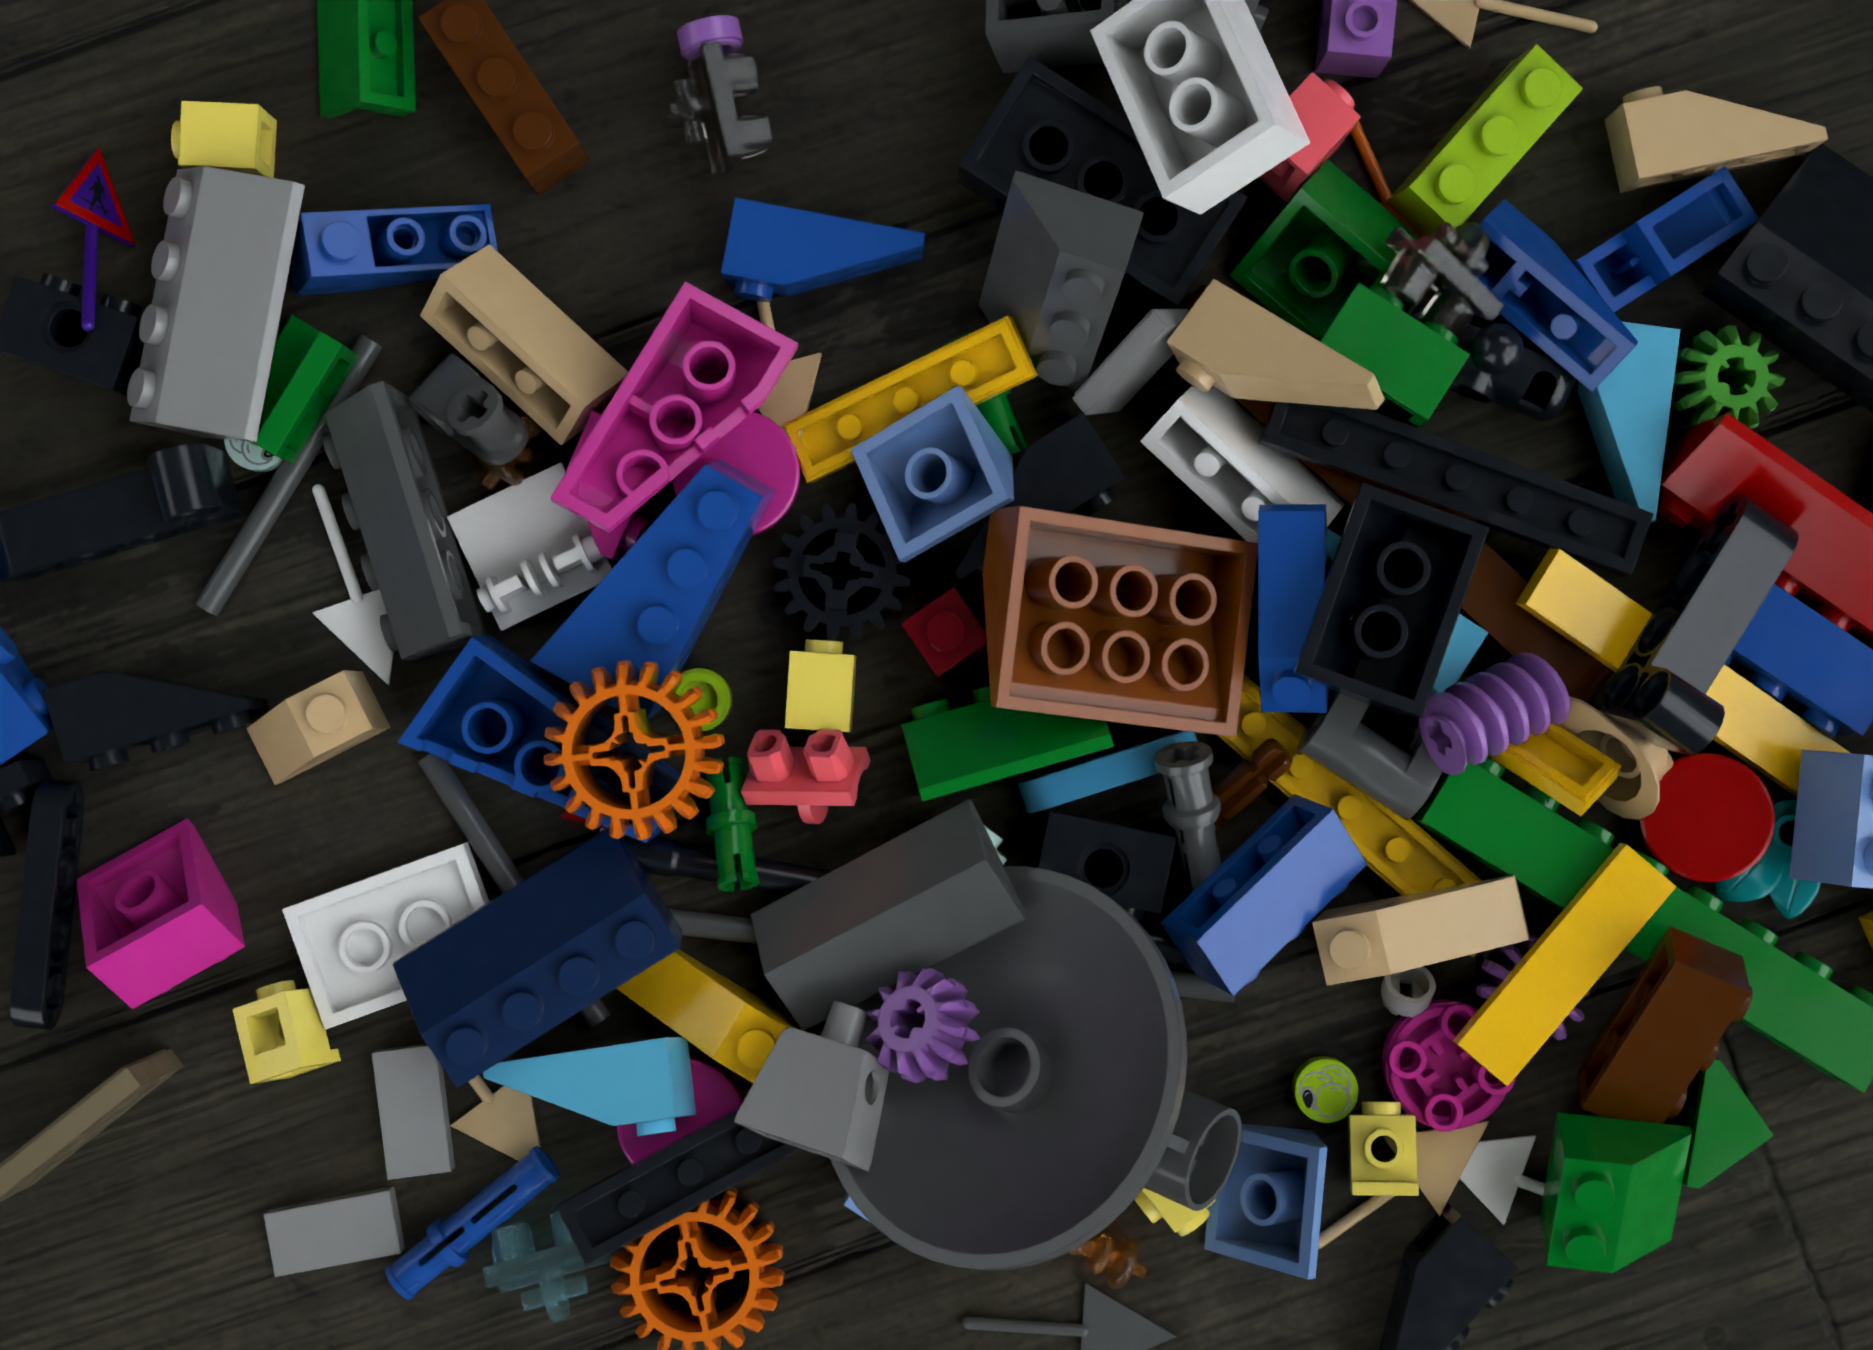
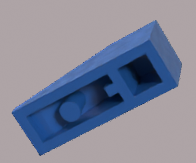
(799, 250)
(1551, 298)
(1289, 588)

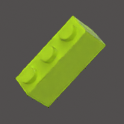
(1485, 142)

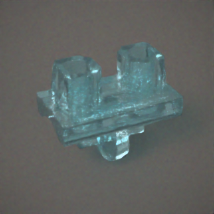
(520, 1265)

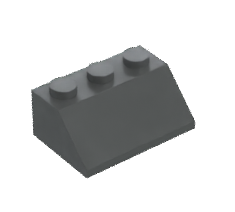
(1058, 273)

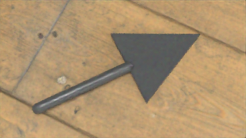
(1104, 1325)

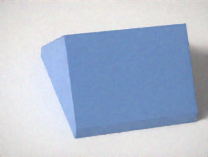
(935, 472)
(1272, 1201)

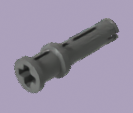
(1191, 808)

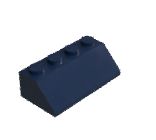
(536, 956)

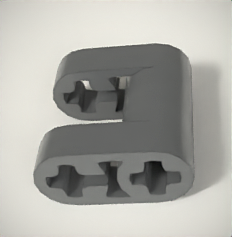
(1369, 761)

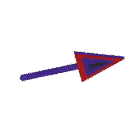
(94, 202)

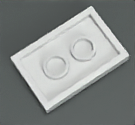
(361, 929)

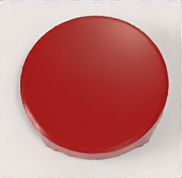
(1709, 819)

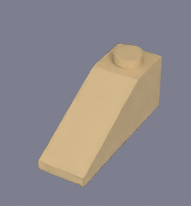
(1694, 135)
(1263, 358)
(1419, 929)

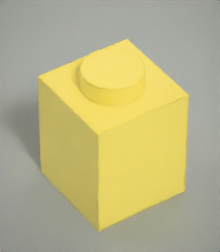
(225, 137)
(820, 687)

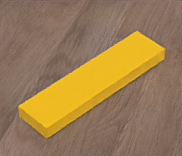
(980, 363)
(1564, 963)

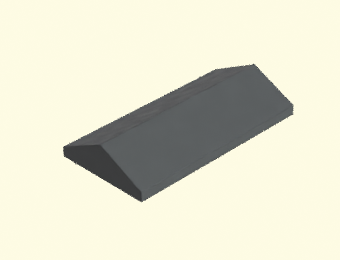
(886, 914)

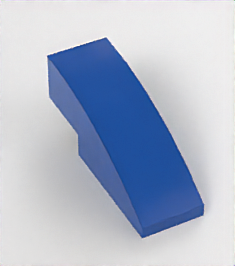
(1667, 240)

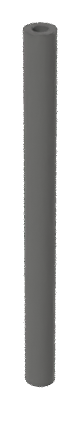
(278, 494)
(485, 844)

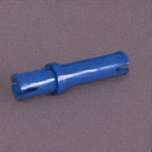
(415, 1267)

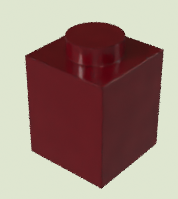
(945, 632)

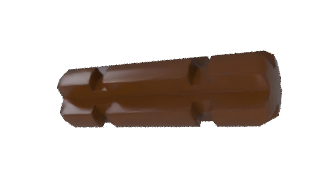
(1250, 778)

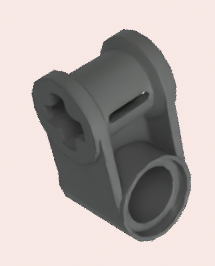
(469, 412)

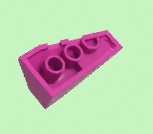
(681, 396)

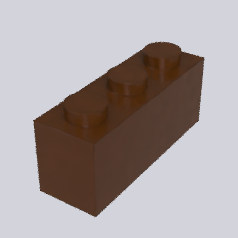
(505, 91)
(1665, 1030)

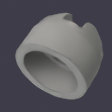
(1419, 996)

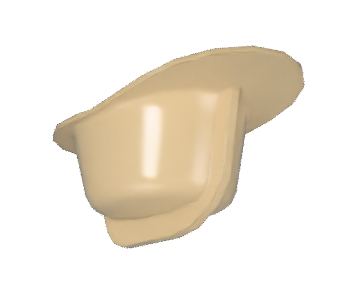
(1643, 763)

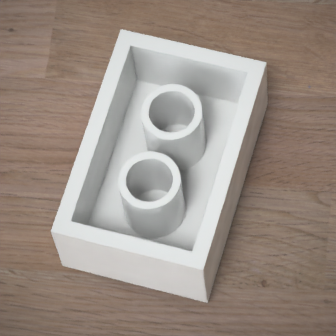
(1199, 95)

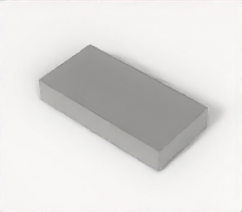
(1130, 363)
(413, 1112)
(334, 1231)

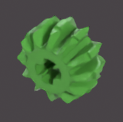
(1737, 361)

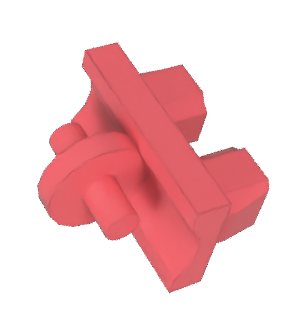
(805, 777)

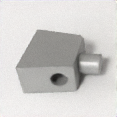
(820, 1091)

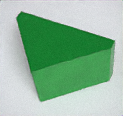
(1721, 1125)

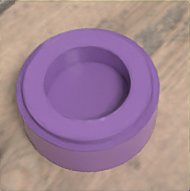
(708, 30)

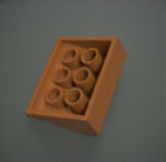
(1116, 620)

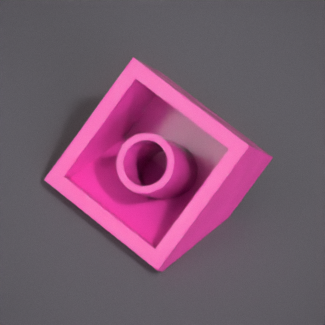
(157, 915)

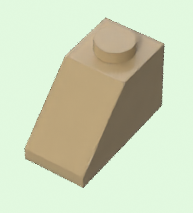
(317, 725)

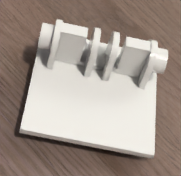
(527, 549)

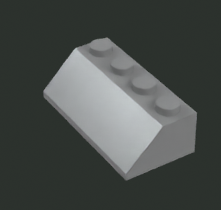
(215, 303)

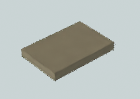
(85, 1121)

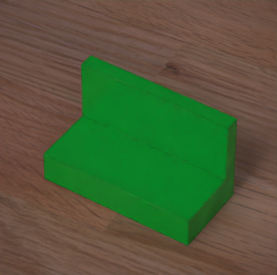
(366, 56)
(300, 387)

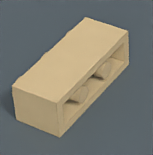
(523, 343)

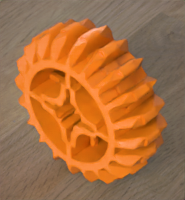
(631, 718)
(724, 1261)

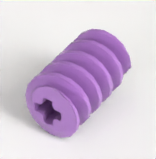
(1493, 712)

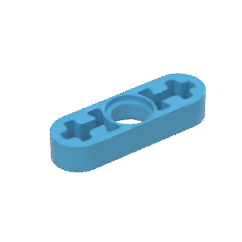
(1096, 773)

